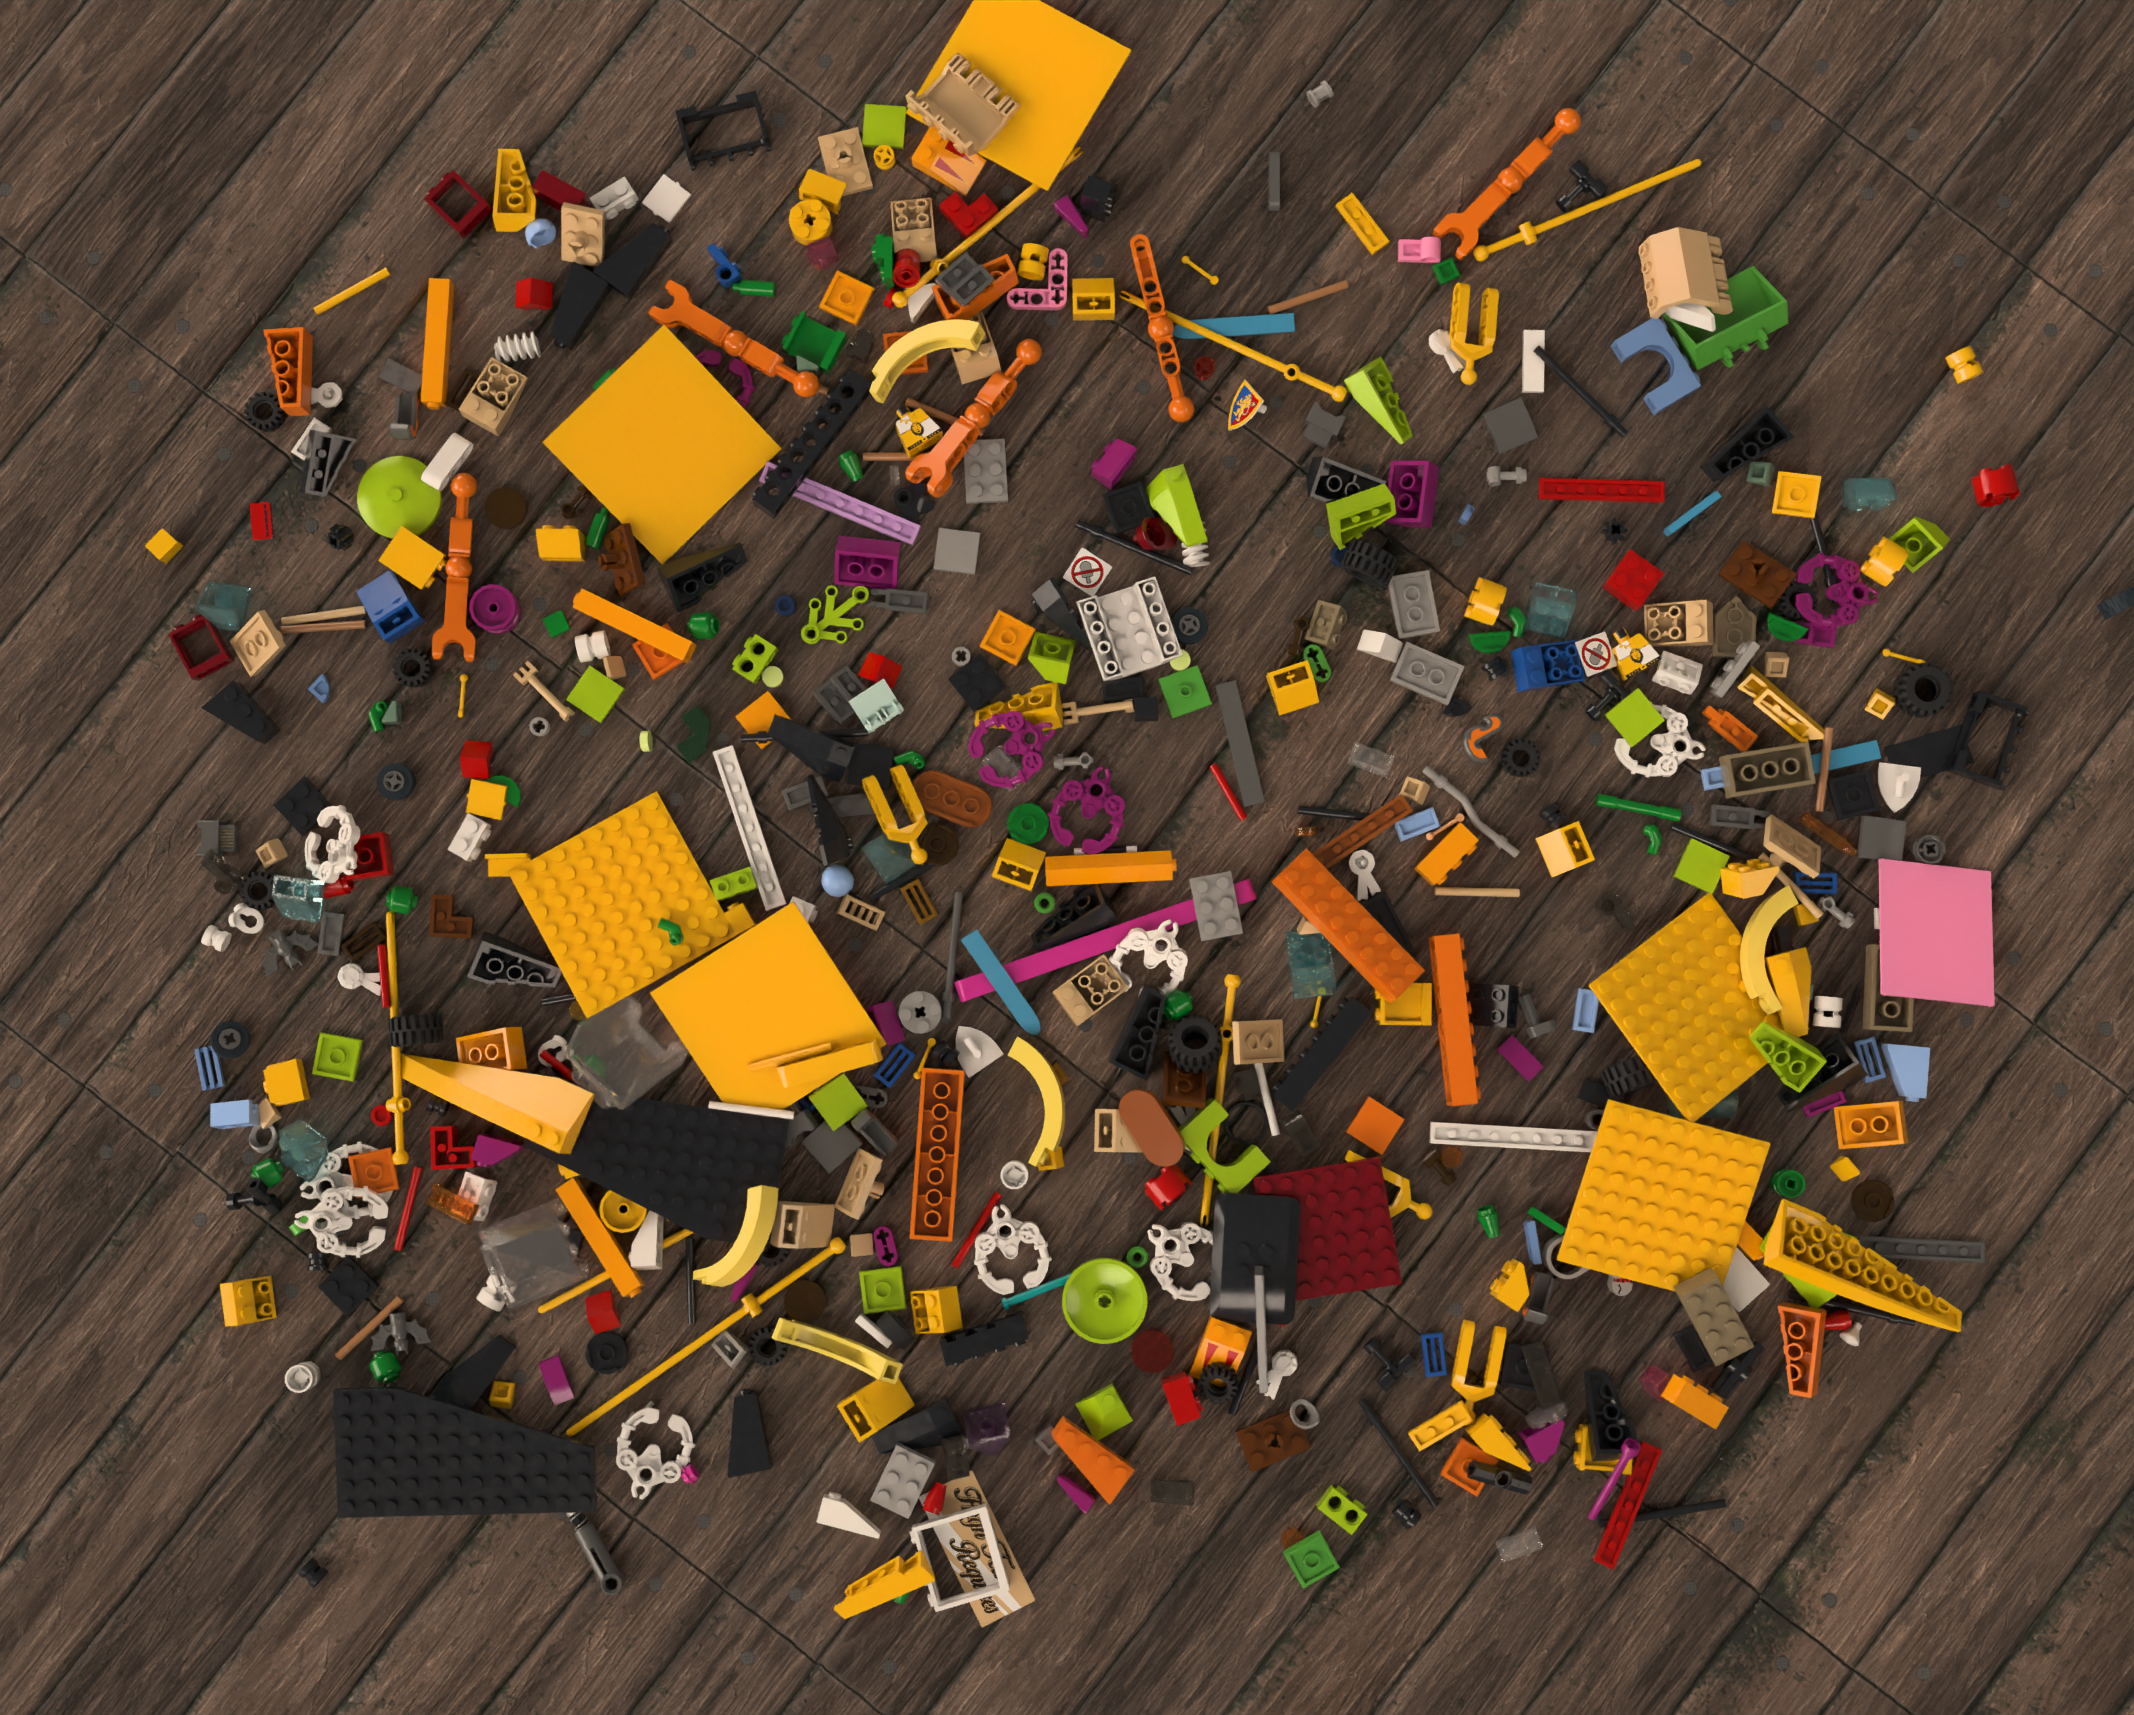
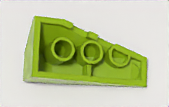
(1374, 392)
(1174, 500)
(1788, 1055)

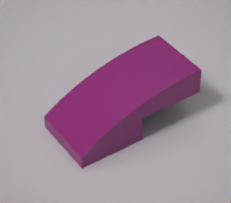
(1817, 636)
(1520, 1058)
(556, 1379)

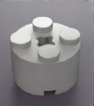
(908, 1012)

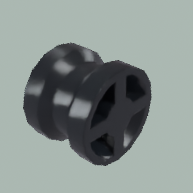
(1494, 668)
(438, 1105)
(317, 1261)

